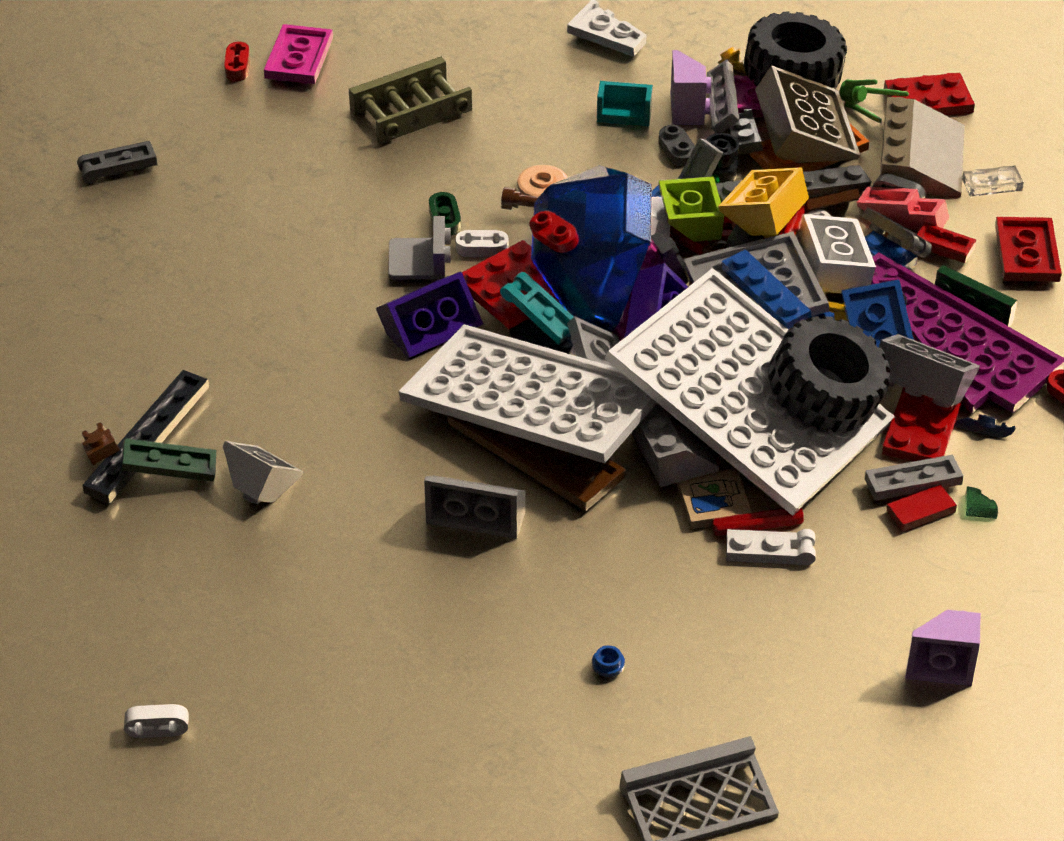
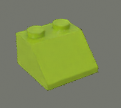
(693, 207)

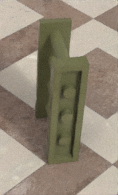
(404, 84)

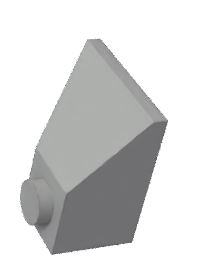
(258, 472)

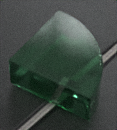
(979, 505)

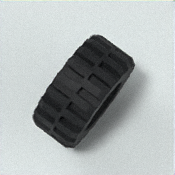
(796, 45)
(813, 395)

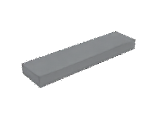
(723, 97)

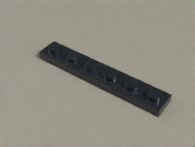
(153, 426)

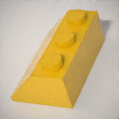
(766, 200)

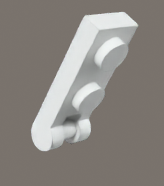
(771, 547)

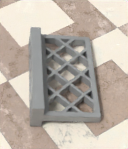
(691, 767)

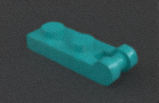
(538, 306)

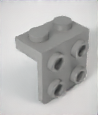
(421, 256)

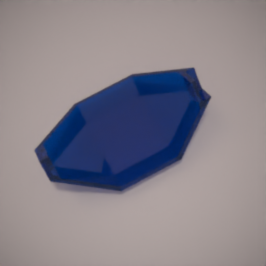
(613, 234)

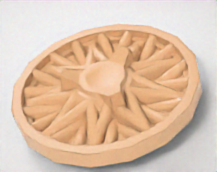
(538, 178)

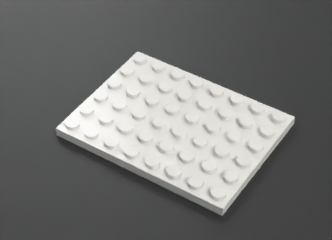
(709, 369)

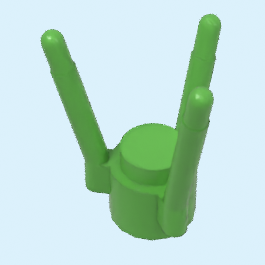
(855, 91)

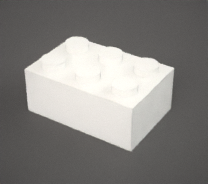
(836, 252)

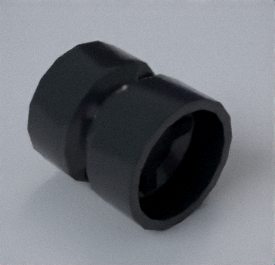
(728, 164)

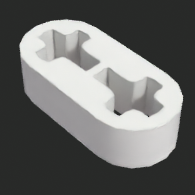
(481, 242)
(156, 721)

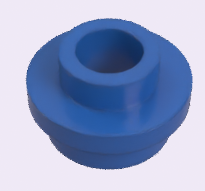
(608, 661)

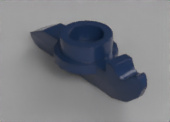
(985, 425)

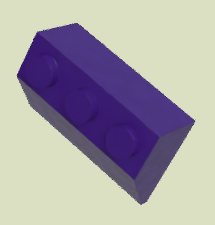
(651, 292)
(429, 314)

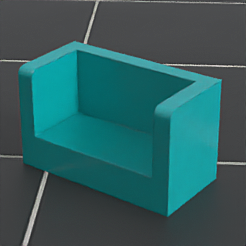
(624, 103)

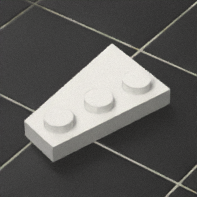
(604, 29)

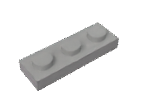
(913, 477)

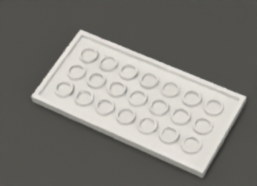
(530, 393)

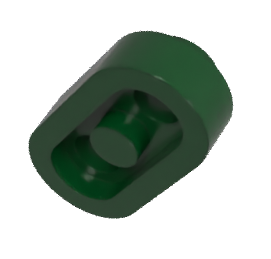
(446, 205)

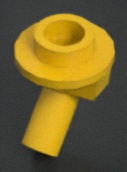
(733, 57)

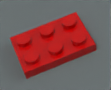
(940, 92)
(1028, 249)
(920, 428)

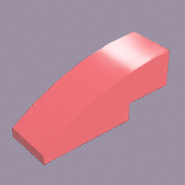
(905, 206)

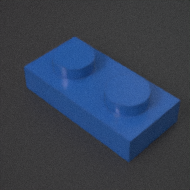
(879, 243)

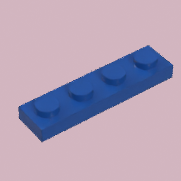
(765, 289)

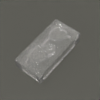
(992, 181)

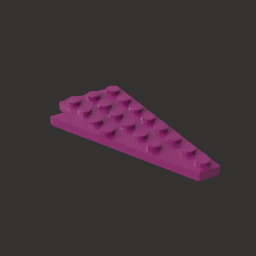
(1009, 362)

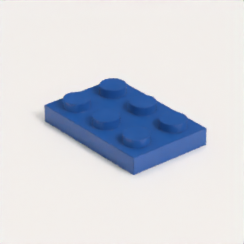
(878, 310)

